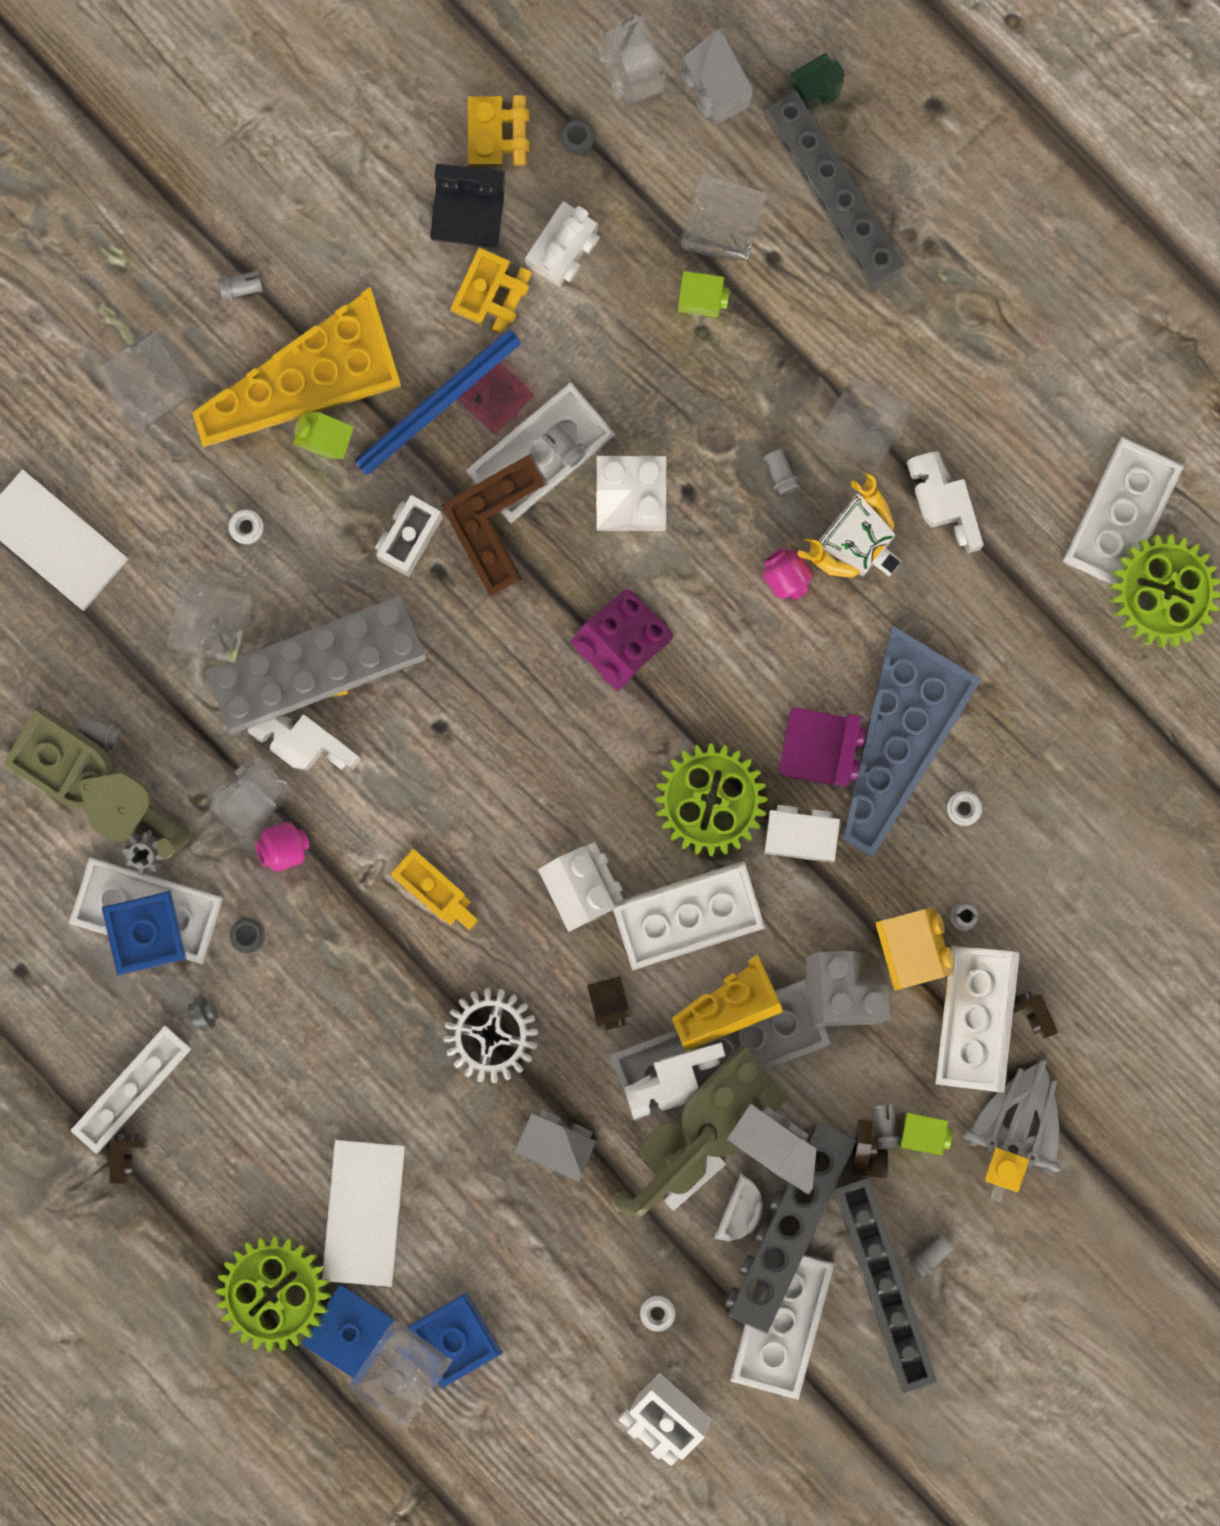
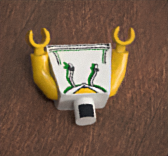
(857, 536)

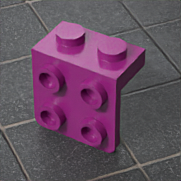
(622, 638)
(821, 747)

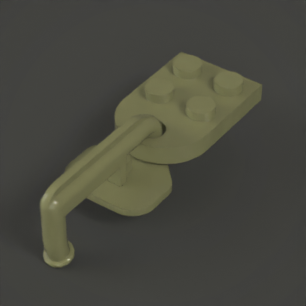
(58, 763)
(680, 1150)

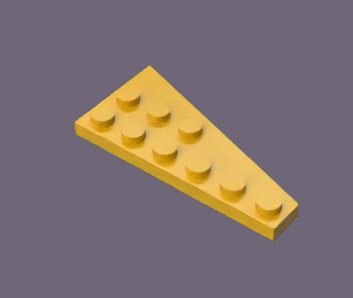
(318, 371)

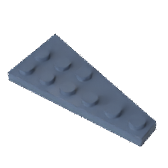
(910, 719)

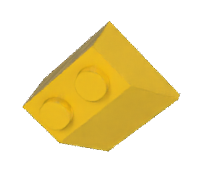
(915, 948)

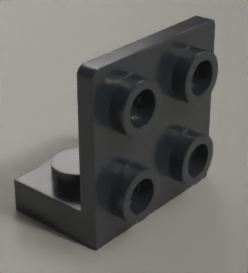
(467, 205)

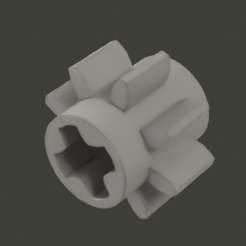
(135, 857)

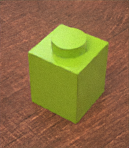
(702, 294)
(322, 435)
(925, 1134)

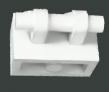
(563, 244)
(581, 885)
(666, 1420)

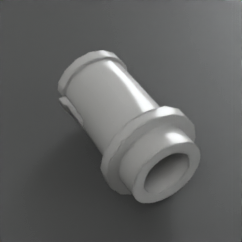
(239, 285)
(564, 445)
(781, 472)
(99, 733)
(957, 922)
(886, 1126)
(930, 1256)

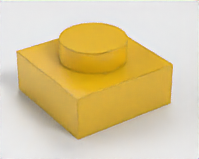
(1006, 1169)

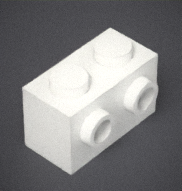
(409, 535)
(802, 835)

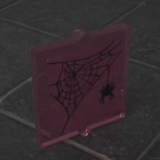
(496, 398)

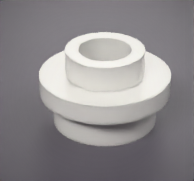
(244, 516)
(975, 808)
(657, 1325)

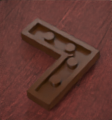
(471, 515)

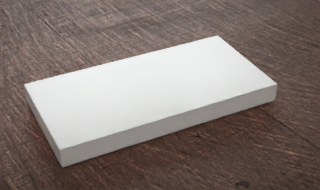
(575, 418)
(1122, 509)
(56, 541)
(112, 884)
(688, 915)
(977, 1019)
(363, 1213)
(781, 1357)

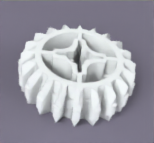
(484, 1063)

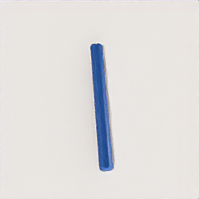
(437, 401)

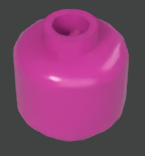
(787, 574)
(281, 846)

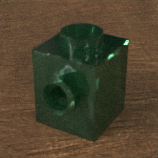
(818, 81)

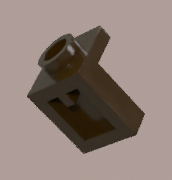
(609, 1002)
(1039, 1018)
(866, 1157)
(120, 1163)

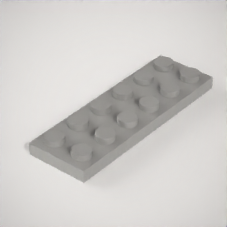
(315, 665)
(769, 1041)

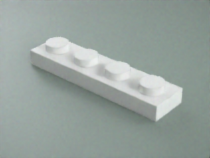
(131, 1089)

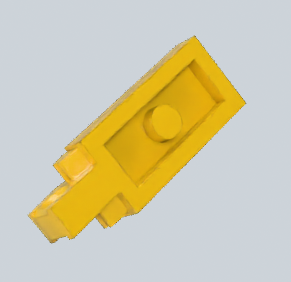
(434, 890)

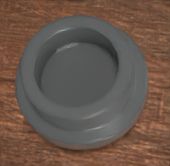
(577, 137)
(247, 935)
(203, 1013)

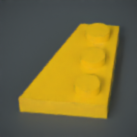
(735, 1005)

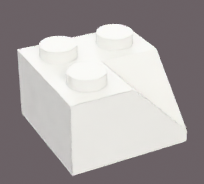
(631, 493)

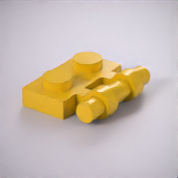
(486, 131)
(481, 286)

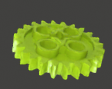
(1157, 620)
(741, 808)
(293, 1317)

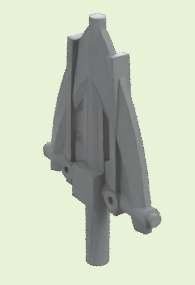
(1032, 1092)

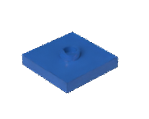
(144, 933)
(348, 1331)
(460, 1334)

